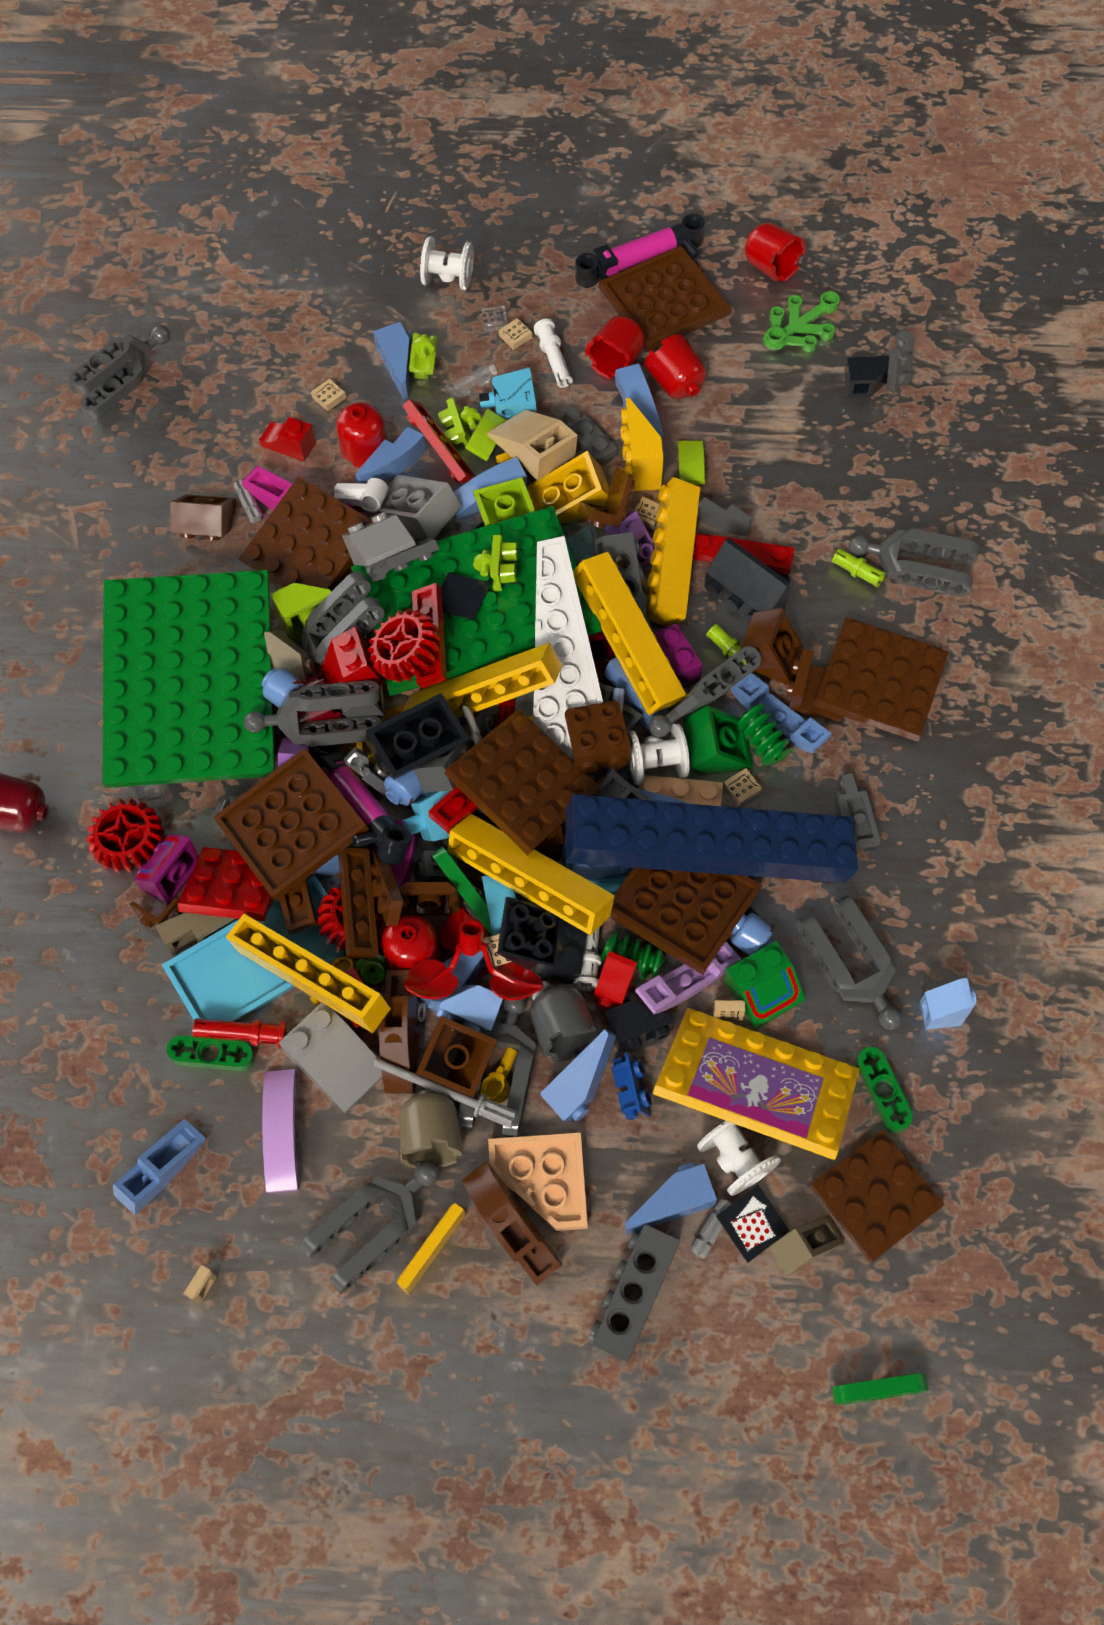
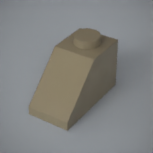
(288, 655)
(806, 1245)

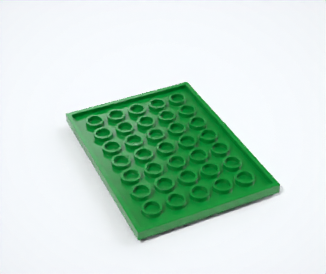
(505, 617)
(182, 676)

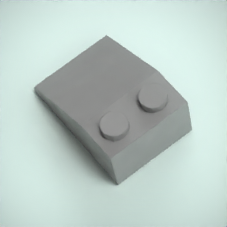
(420, 505)
(332, 1057)

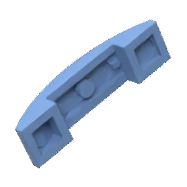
(801, 733)

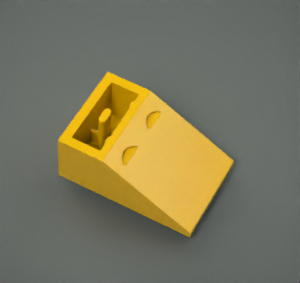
(641, 449)

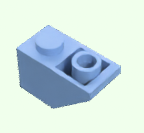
(947, 1004)
(471, 1005)

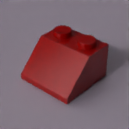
(349, 659)

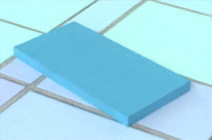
(227, 985)

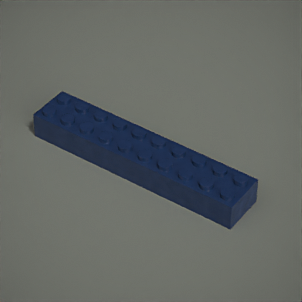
(709, 839)

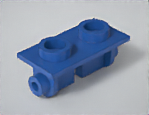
(637, 1097)

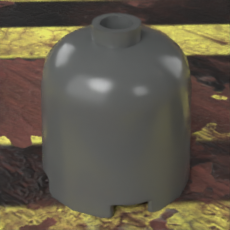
(562, 1022)

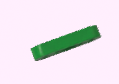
(190, 1042)
(901, 1106)
(880, 1389)

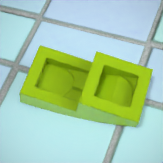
(480, 442)
(691, 462)

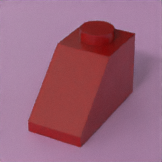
(615, 981)

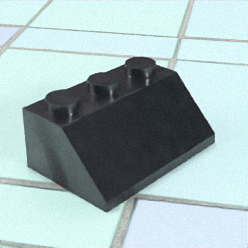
(745, 582)
(415, 737)

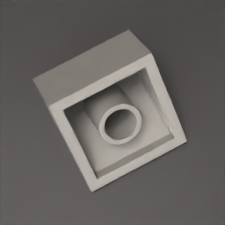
(377, 539)

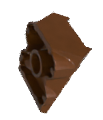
(430, 898)

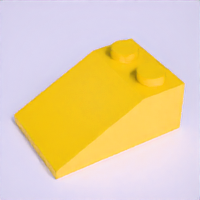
(568, 485)

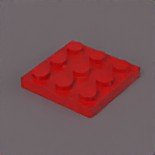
(224, 887)

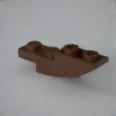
(397, 1033)
(510, 1224)

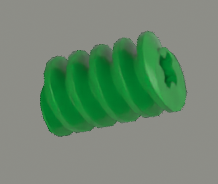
(762, 736)
(646, 960)

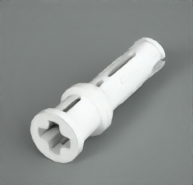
(550, 345)
(591, 961)

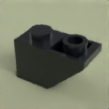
(865, 375)
(636, 1024)

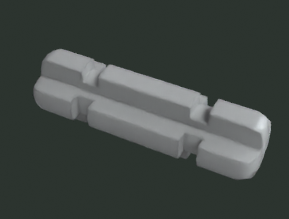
(248, 502)
(710, 1231)

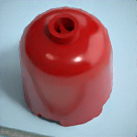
(774, 251)
(615, 346)
(676, 367)
(359, 432)
(402, 950)

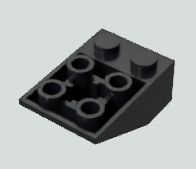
(540, 941)

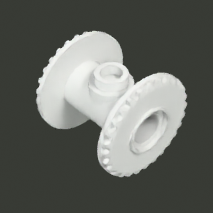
(447, 265)
(658, 752)
(736, 1158)

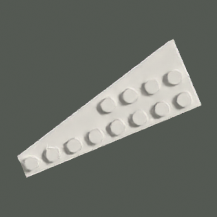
(563, 626)

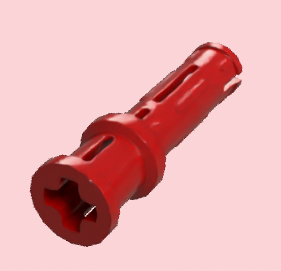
(254, 1032)

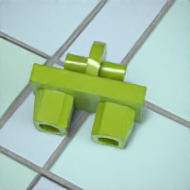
(423, 355)
(461, 421)
(495, 562)

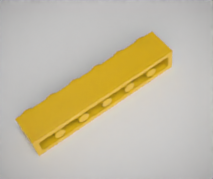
(672, 552)
(628, 633)
(496, 682)
(532, 875)
(308, 973)

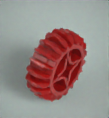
(397, 649)
(112, 828)
(332, 923)

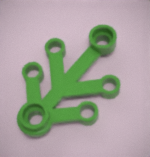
(777, 337)

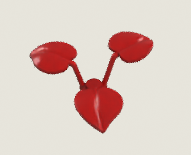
(465, 935)

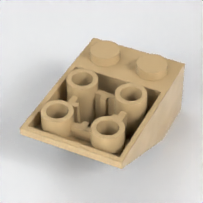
(536, 441)

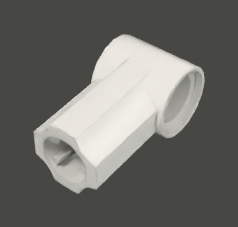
(368, 495)

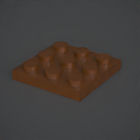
(876, 1196)

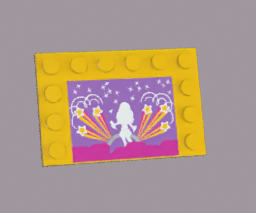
(758, 1083)

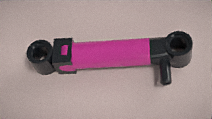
(608, 262)
(383, 831)

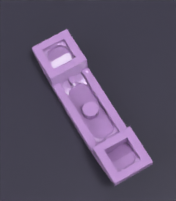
(684, 982)
(279, 1131)

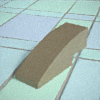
(189, 927)

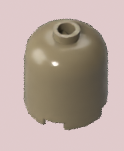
(429, 1130)

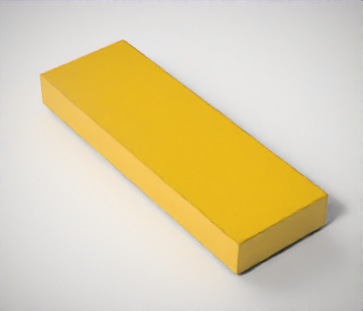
(431, 1248)

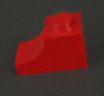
(291, 438)

